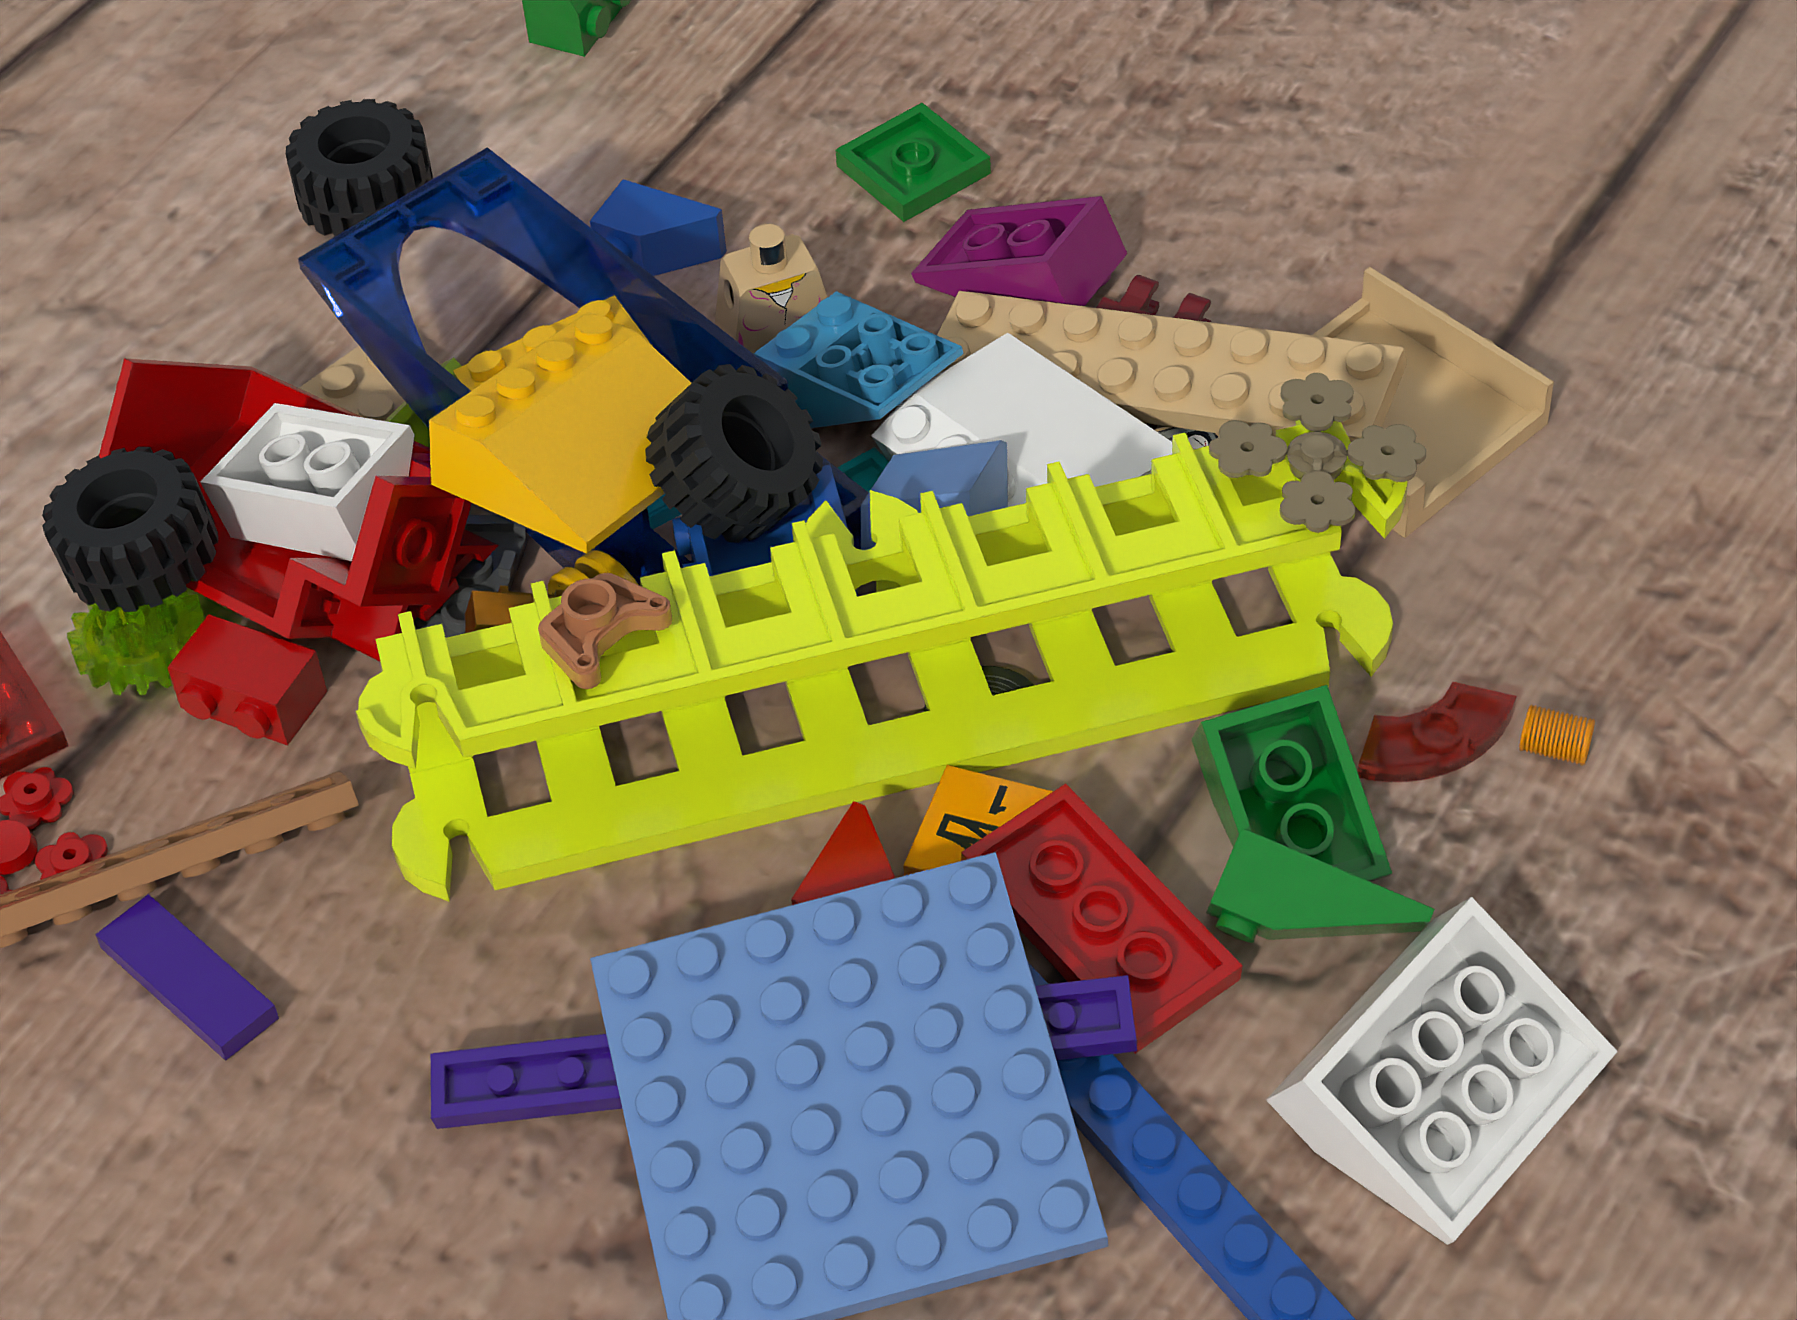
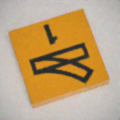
(963, 812)

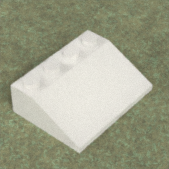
(1031, 405)
(1444, 1073)

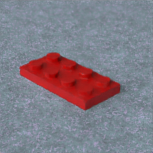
(1105, 912)

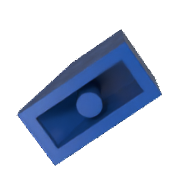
(660, 228)

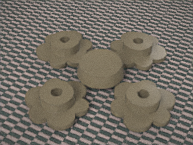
(1316, 455)

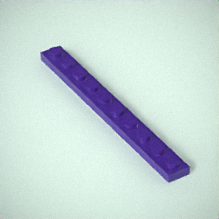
(579, 1073)

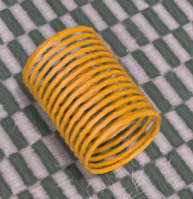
(1564, 753)

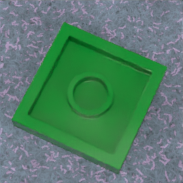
(913, 161)

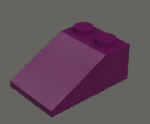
(1027, 252)

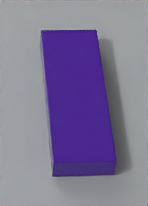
(187, 977)

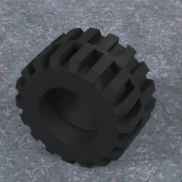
(355, 162)
(734, 453)
(130, 529)

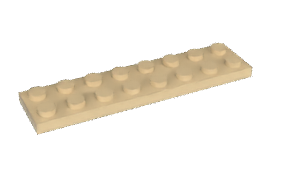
(1181, 368)

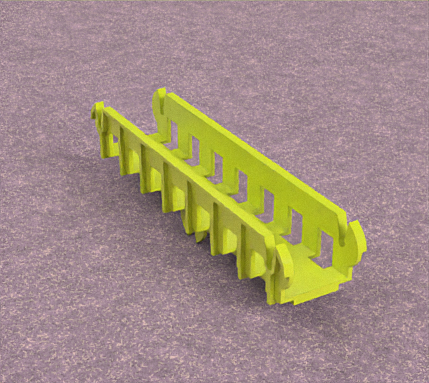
(804, 625)

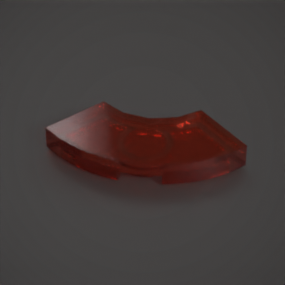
(1437, 738)

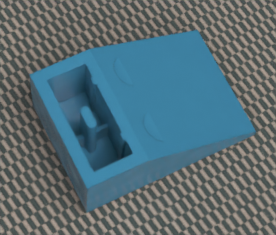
(854, 360)

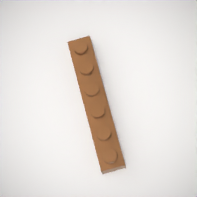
(189, 850)

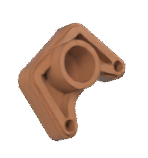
(594, 618)

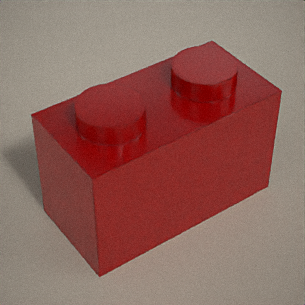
(247, 680)

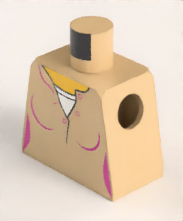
(766, 287)

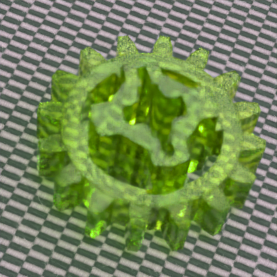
(135, 643)

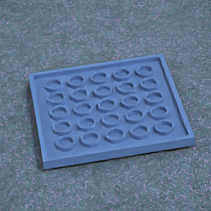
(845, 1102)

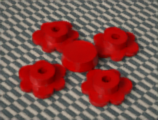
(27, 802)

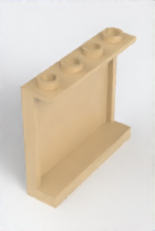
(1456, 393)

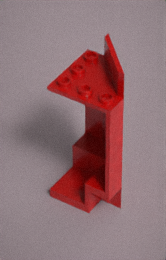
(407, 542)

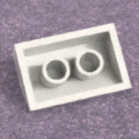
(306, 478)

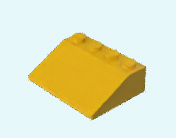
(560, 433)

